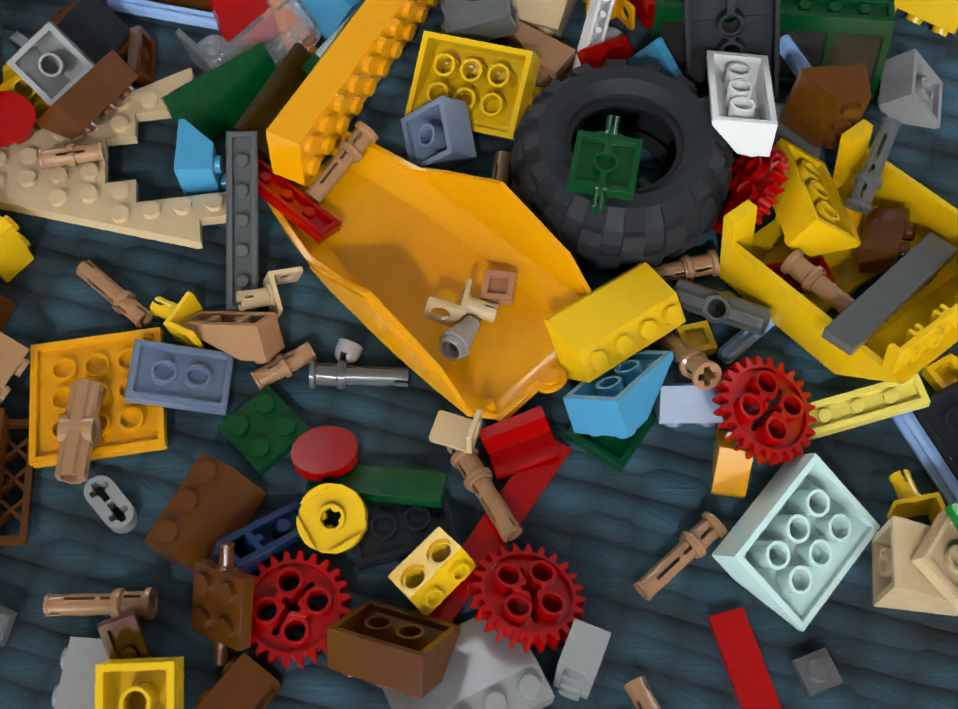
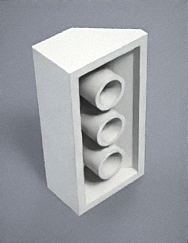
(742, 101)

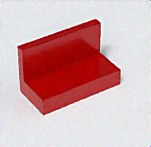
(519, 442)

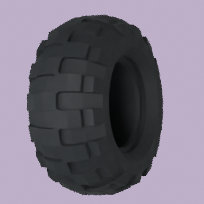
(674, 128)

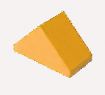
(729, 468)

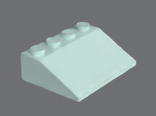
(797, 540)

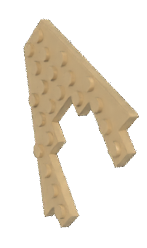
(83, 192)

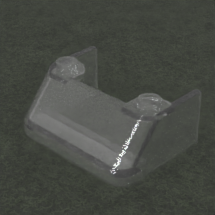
(277, 27)

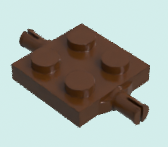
(223, 603)

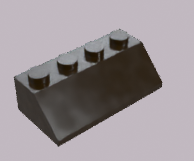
(274, 97)

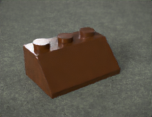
(90, 97)
(826, 103)
(204, 509)
(392, 647)

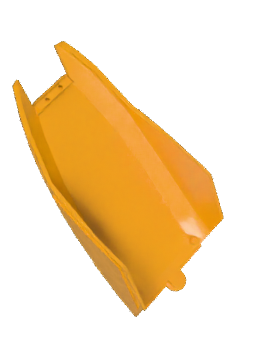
(422, 237)

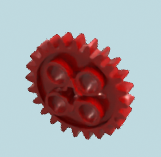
(755, 180)
(784, 422)
(529, 579)
(270, 593)

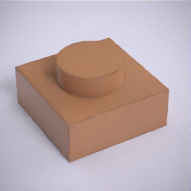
(499, 287)

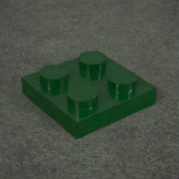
(263, 430)

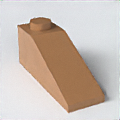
(555, 56)
(239, 333)

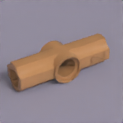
(79, 431)

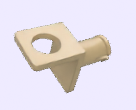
(269, 294)
(468, 306)
(456, 431)

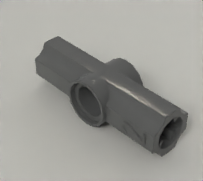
(739, 312)

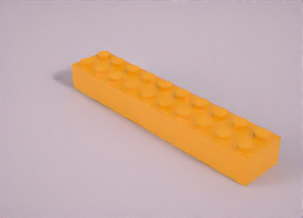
(341, 84)

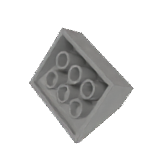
(483, 676)

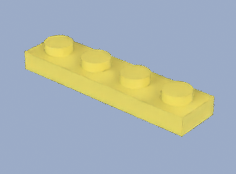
(867, 406)

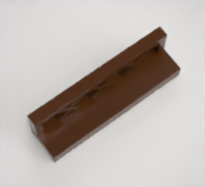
(28, 472)

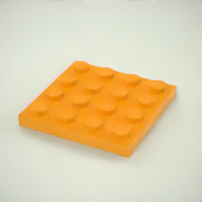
(104, 359)

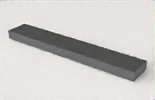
(241, 215)
(889, 294)

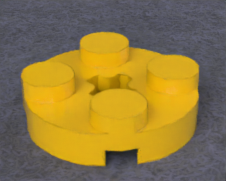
(313, 513)

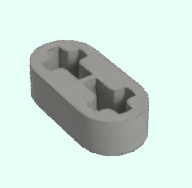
(104, 509)

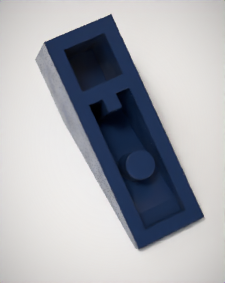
(263, 538)

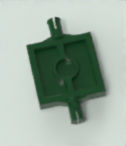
(605, 165)

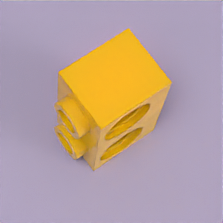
(432, 571)

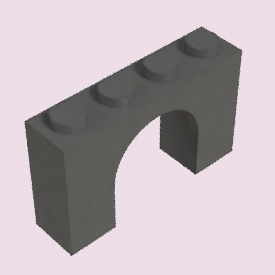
(479, 19)

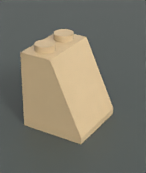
(545, 15)
(896, 578)

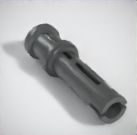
(872, 181)
(343, 374)

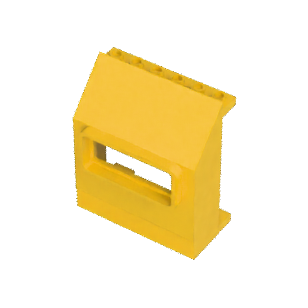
(912, 335)

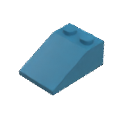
(619, 398)

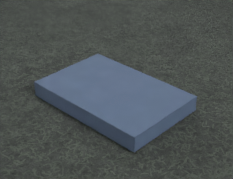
(179, 377)

